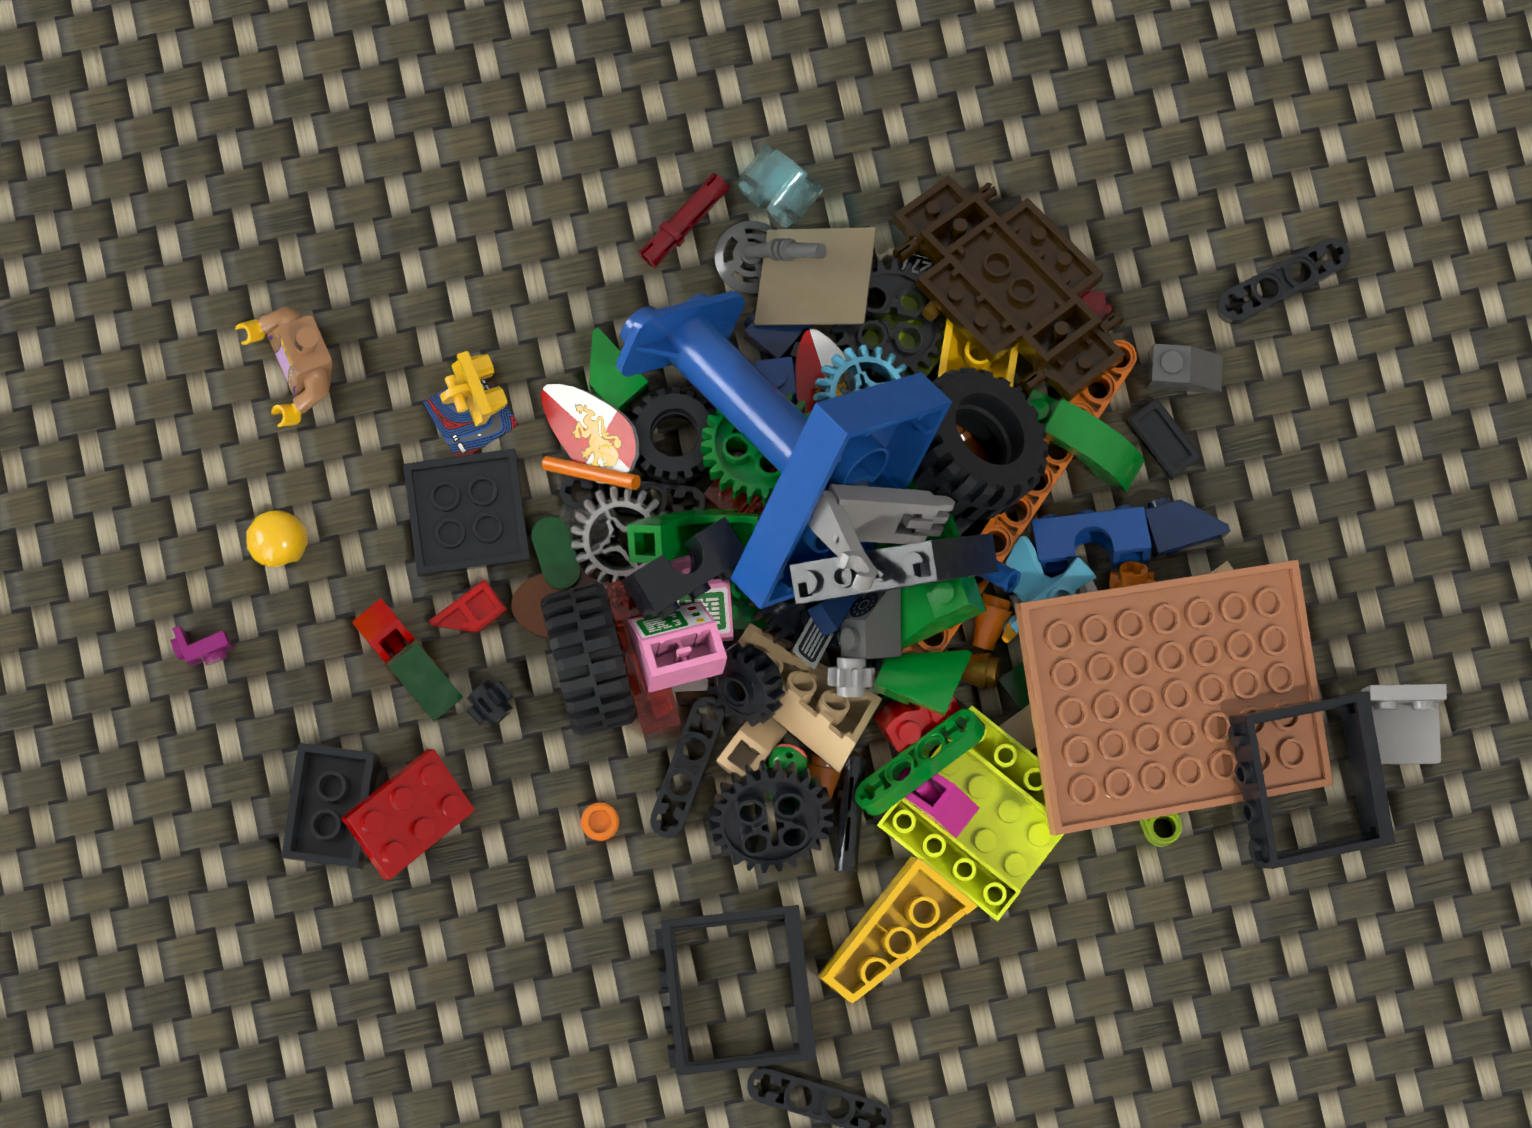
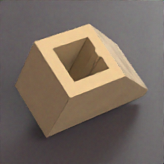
(751, 746)

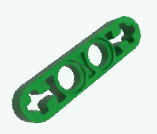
(921, 766)

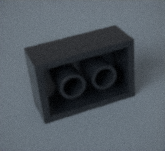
(323, 790)

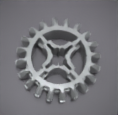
(605, 545)

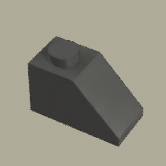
(1184, 369)

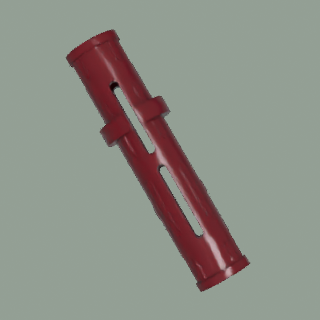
(677, 227)

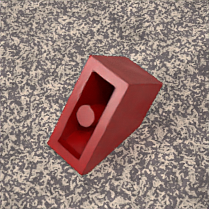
(383, 630)

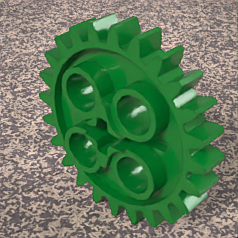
(740, 472)

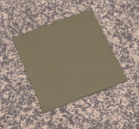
(818, 289)

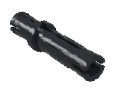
(848, 860)

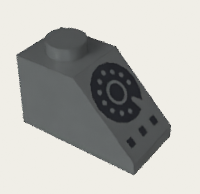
(873, 626)

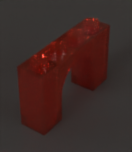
(655, 709)

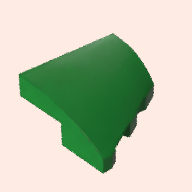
(923, 678)

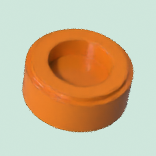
(600, 821)

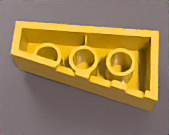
(899, 924)

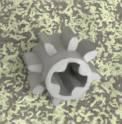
(851, 677)

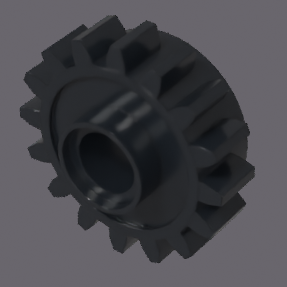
(749, 685)

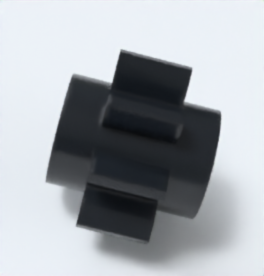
(490, 703)

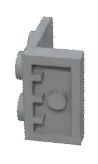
(1407, 722)

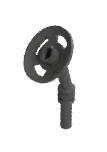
(752, 254)

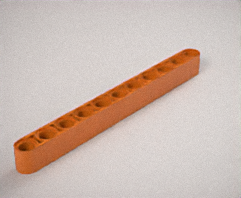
(1011, 531)

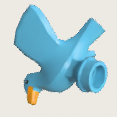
(1036, 585)

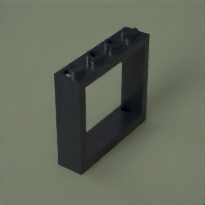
(898, 568)
(1365, 775)
(671, 981)

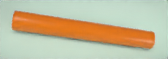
(591, 472)

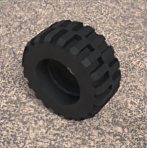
(1004, 428)
(588, 659)

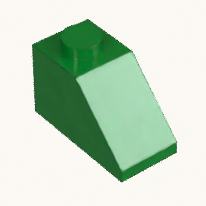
(607, 380)

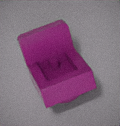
(210, 649)

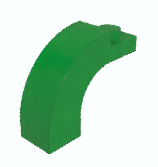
(1088, 439)
(666, 532)

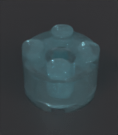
(780, 185)

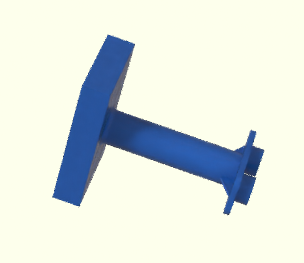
(848, 440)

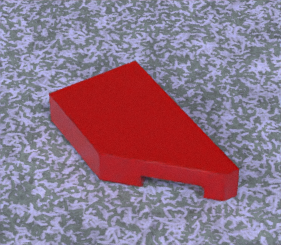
(471, 611)

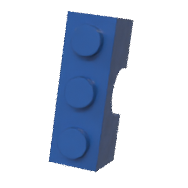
(1119, 531)

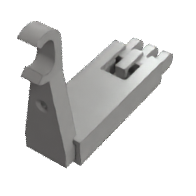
(875, 514)

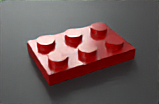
(408, 814)

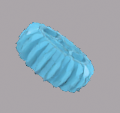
(853, 364)

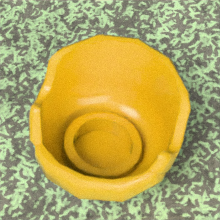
(276, 538)

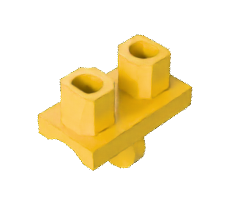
(467, 387)

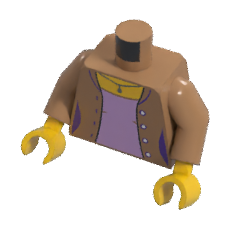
(300, 356)

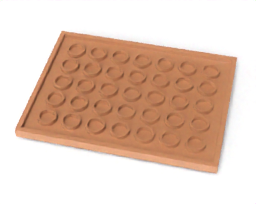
(1141, 690)

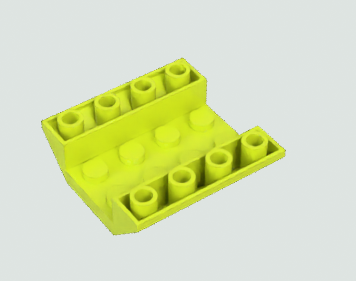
(1004, 837)

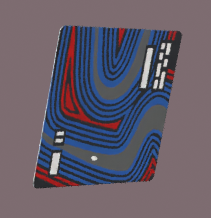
(459, 428)

